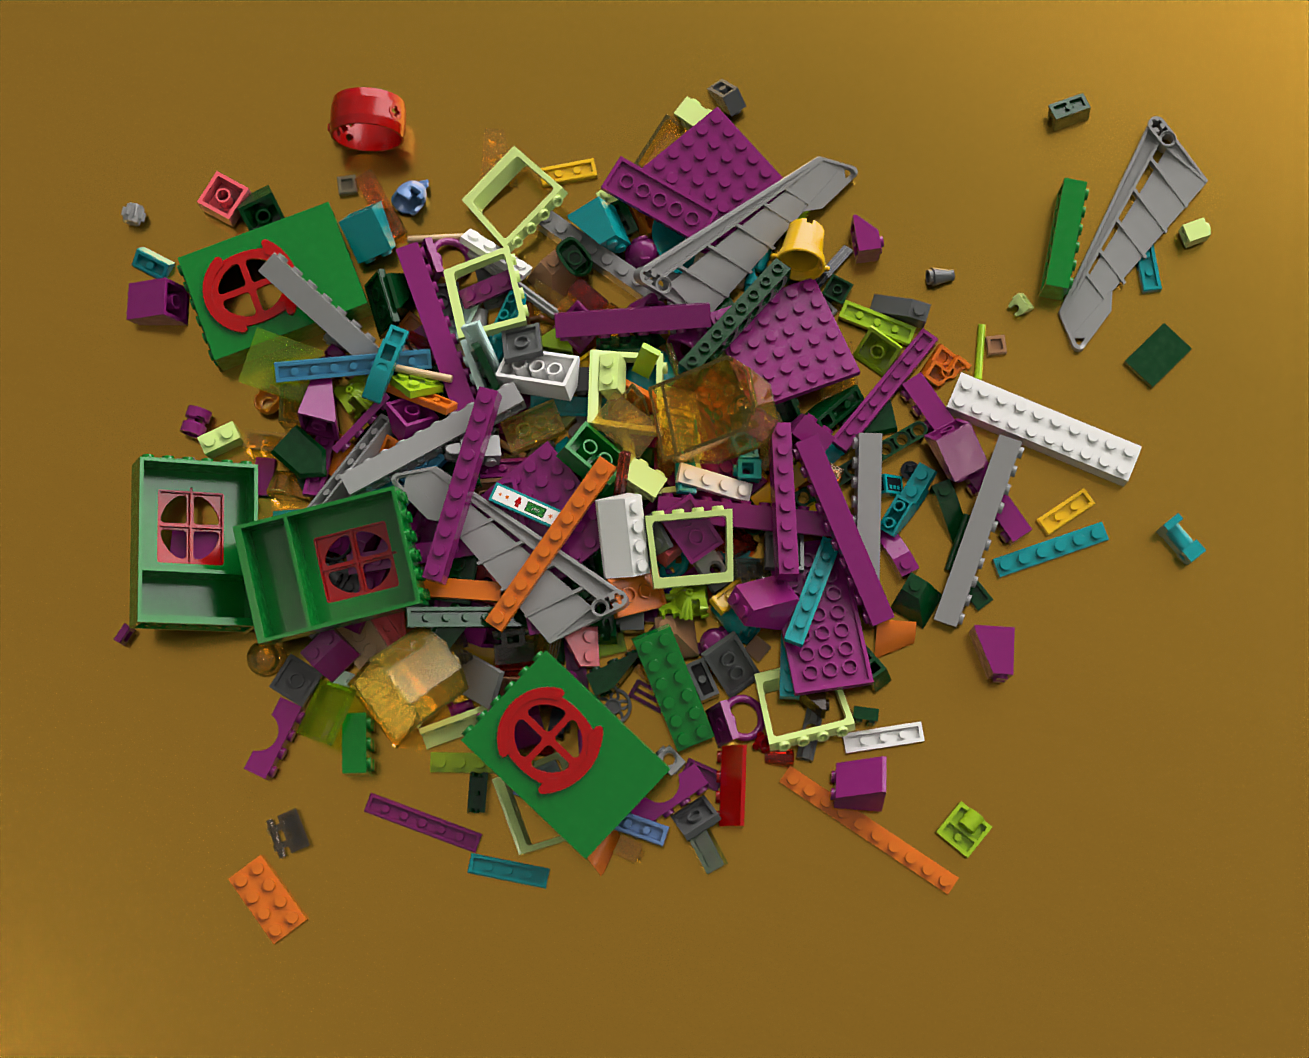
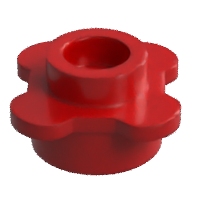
(761, 742)

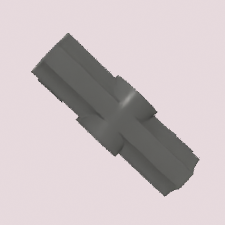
(807, 752)

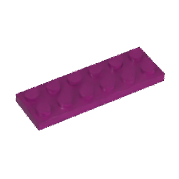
(657, 199)

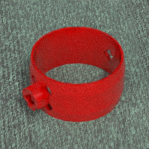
(371, 119)

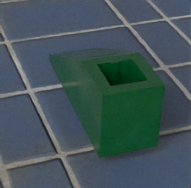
(609, 678)

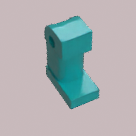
(1180, 541)

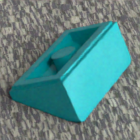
(152, 263)

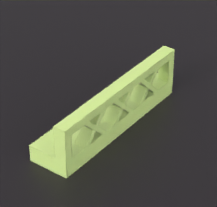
(449, 729)

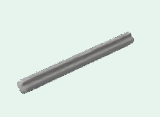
(531, 296)

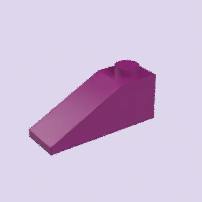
(898, 555)

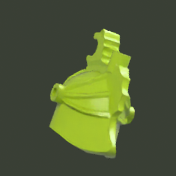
(351, 396)
(686, 603)

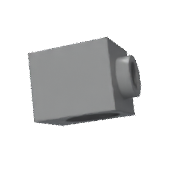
(679, 761)

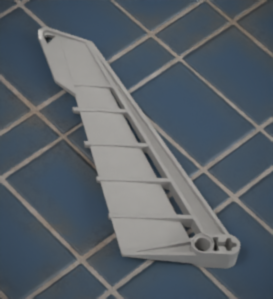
(1158, 204)
(727, 263)
(551, 603)

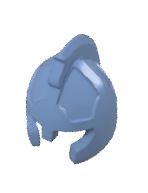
(410, 197)

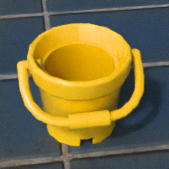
(803, 250)

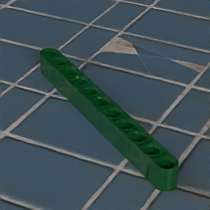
(890, 443)

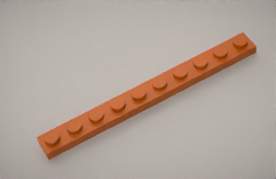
(550, 544)
(870, 831)

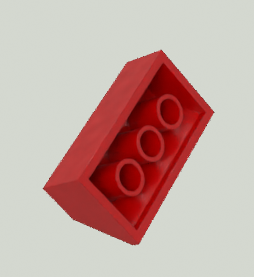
(732, 786)

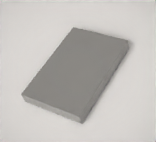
(483, 680)

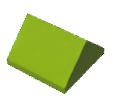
(554, 345)
(878, 351)

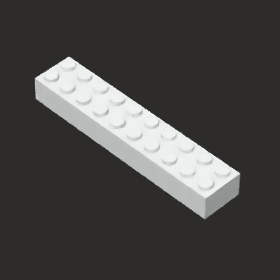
(1043, 429)

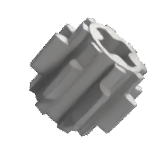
(133, 214)

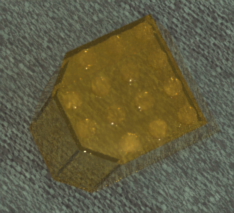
(713, 413)
(409, 683)

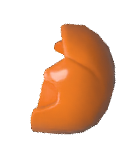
(266, 402)

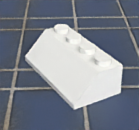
(544, 376)
(622, 536)

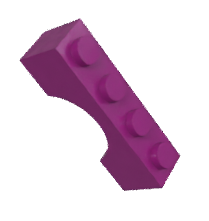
(265, 761)
(690, 783)

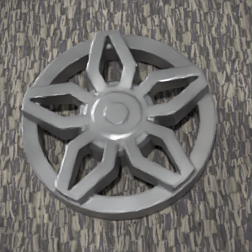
(614, 704)

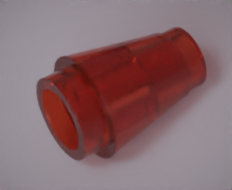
(780, 758)

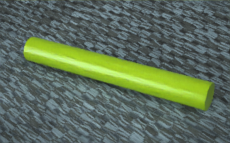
(980, 351)

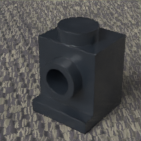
(555, 717)

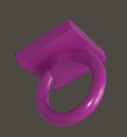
(434, 258)
(724, 723)

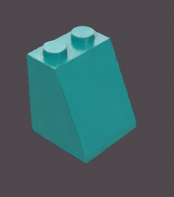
(602, 224)
(368, 233)

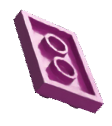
(693, 536)

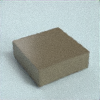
(347, 185)

